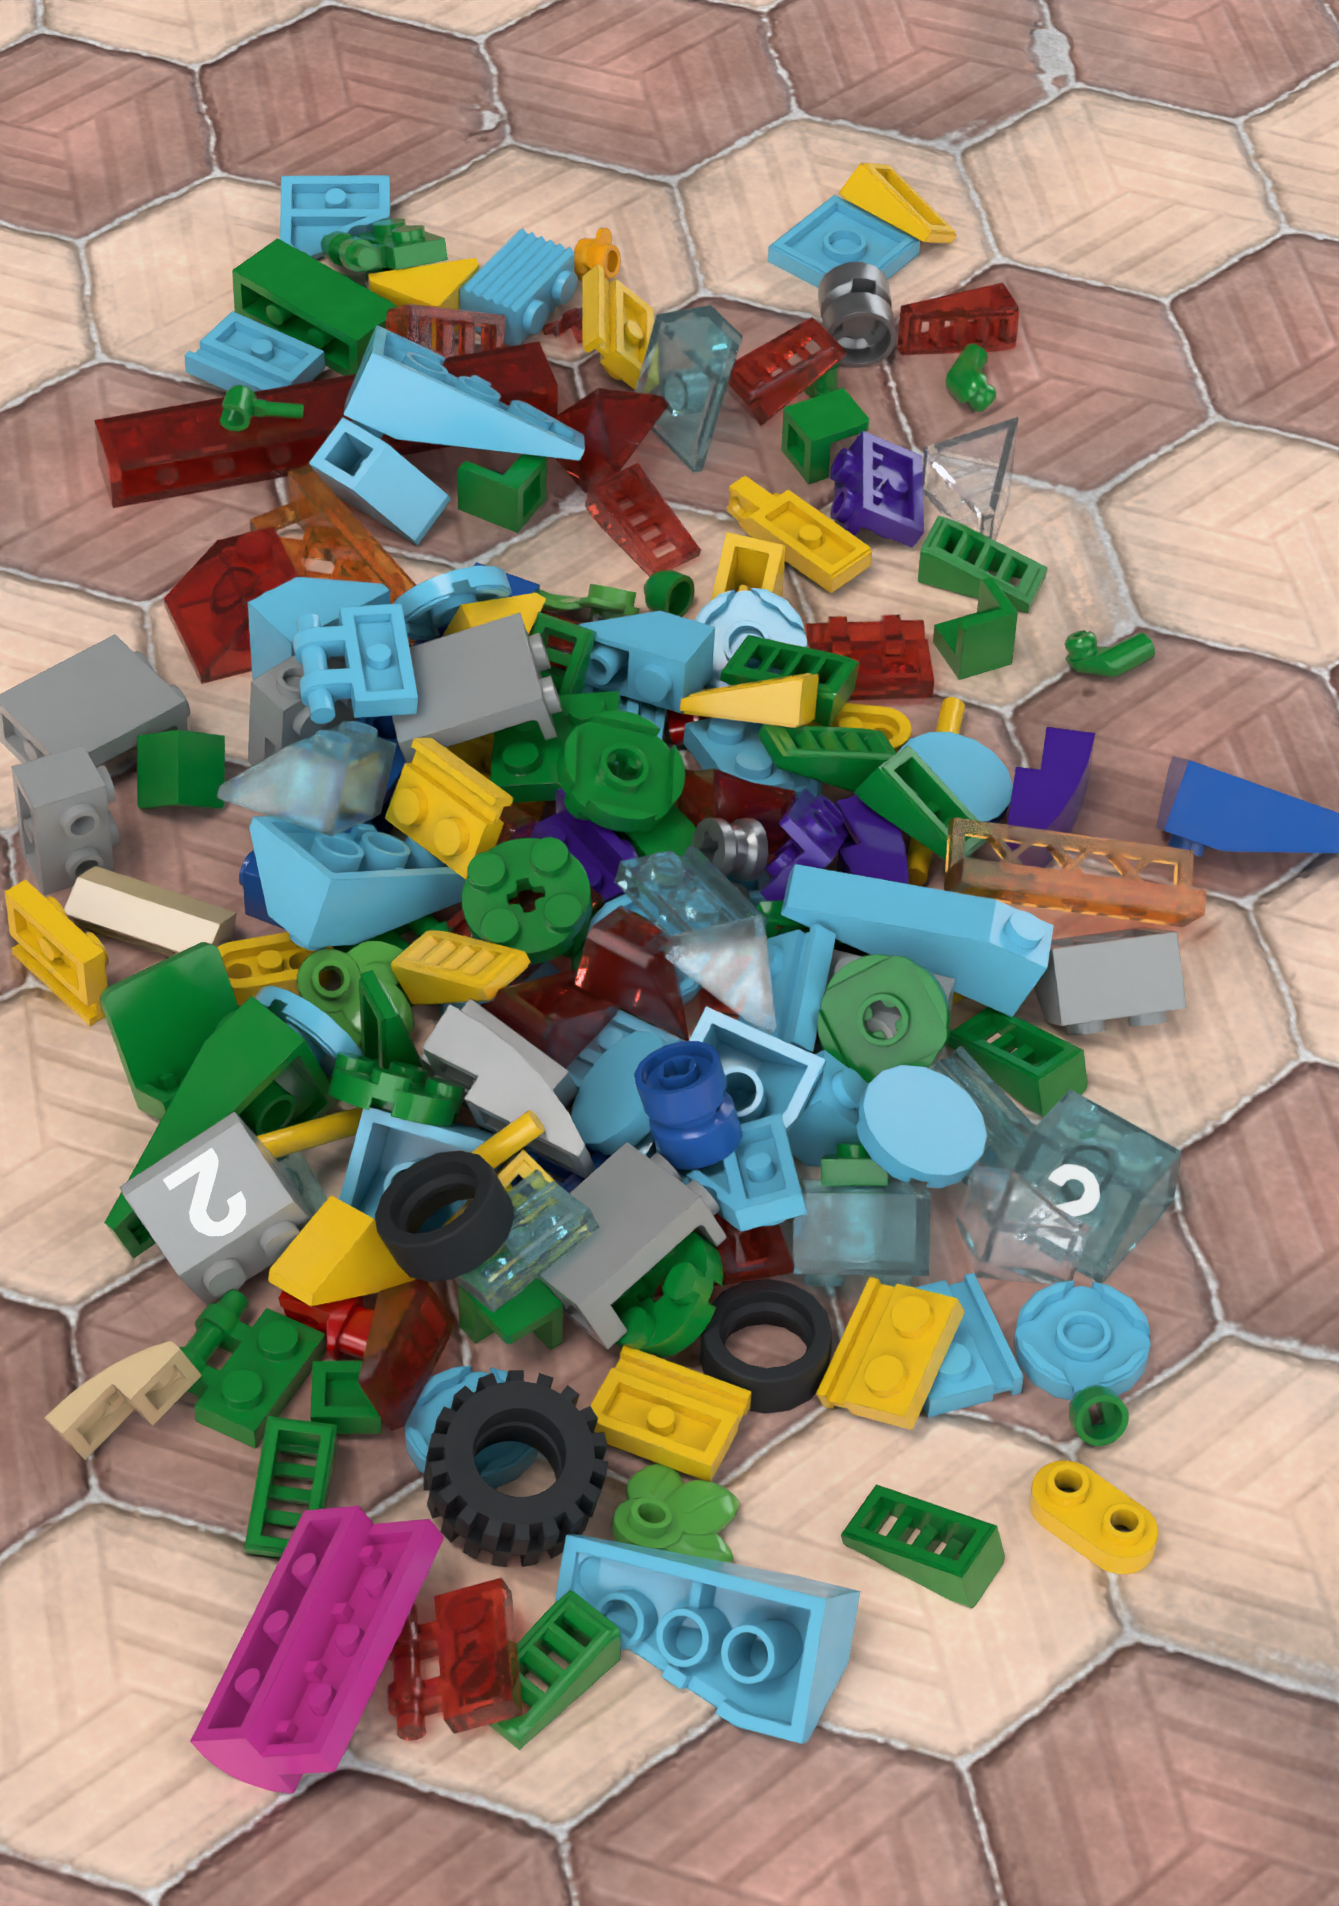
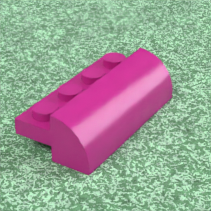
(315, 1646)

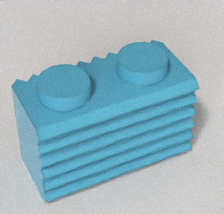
(522, 283)

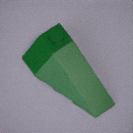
(246, 1068)

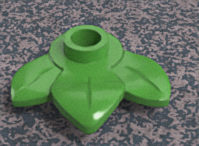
(601, 599)
(344, 1003)
(675, 1515)

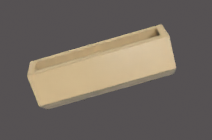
(145, 913)

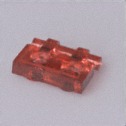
(890, 654)
(476, 1662)

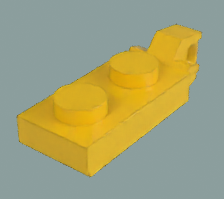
(810, 538)

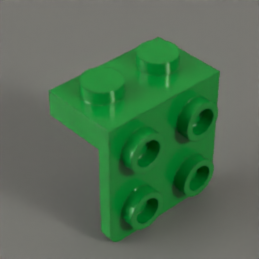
(165, 1018)

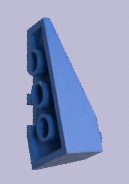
(1239, 816)

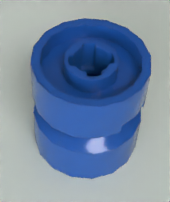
(688, 1104)

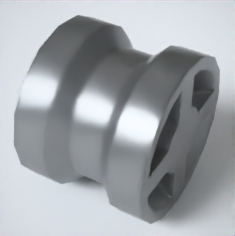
(733, 848)

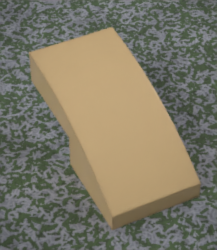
(141, 1382)

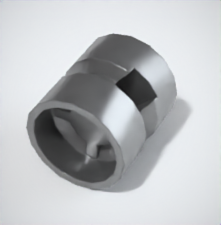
(858, 312)

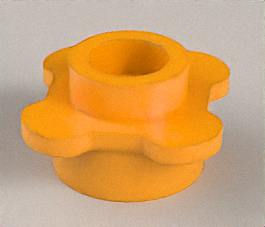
(597, 251)

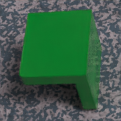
(814, 425)
(503, 498)
(980, 639)
(180, 769)
(530, 1311)

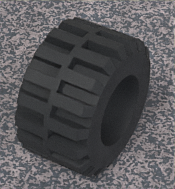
(525, 1415)

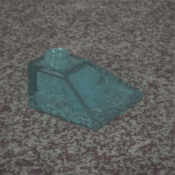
(691, 367)

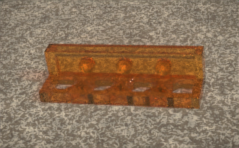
(332, 536)
(1069, 887)

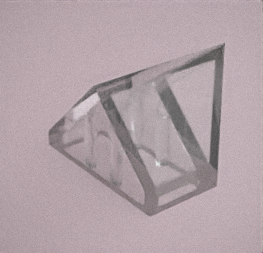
(972, 476)
(731, 965)
(1016, 1231)

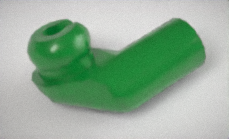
(968, 382)
(1107, 661)

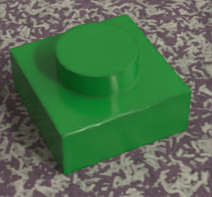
(852, 1167)
(340, 1399)

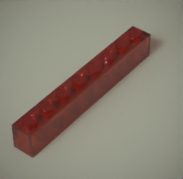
(190, 452)

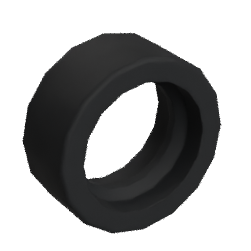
(465, 1240)
(775, 1305)

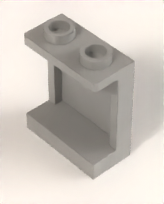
(479, 685)
(92, 701)
(641, 1218)

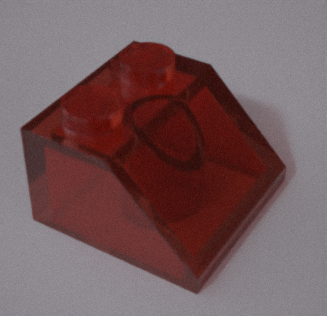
(213, 600)

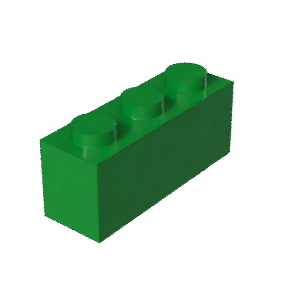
(309, 303)

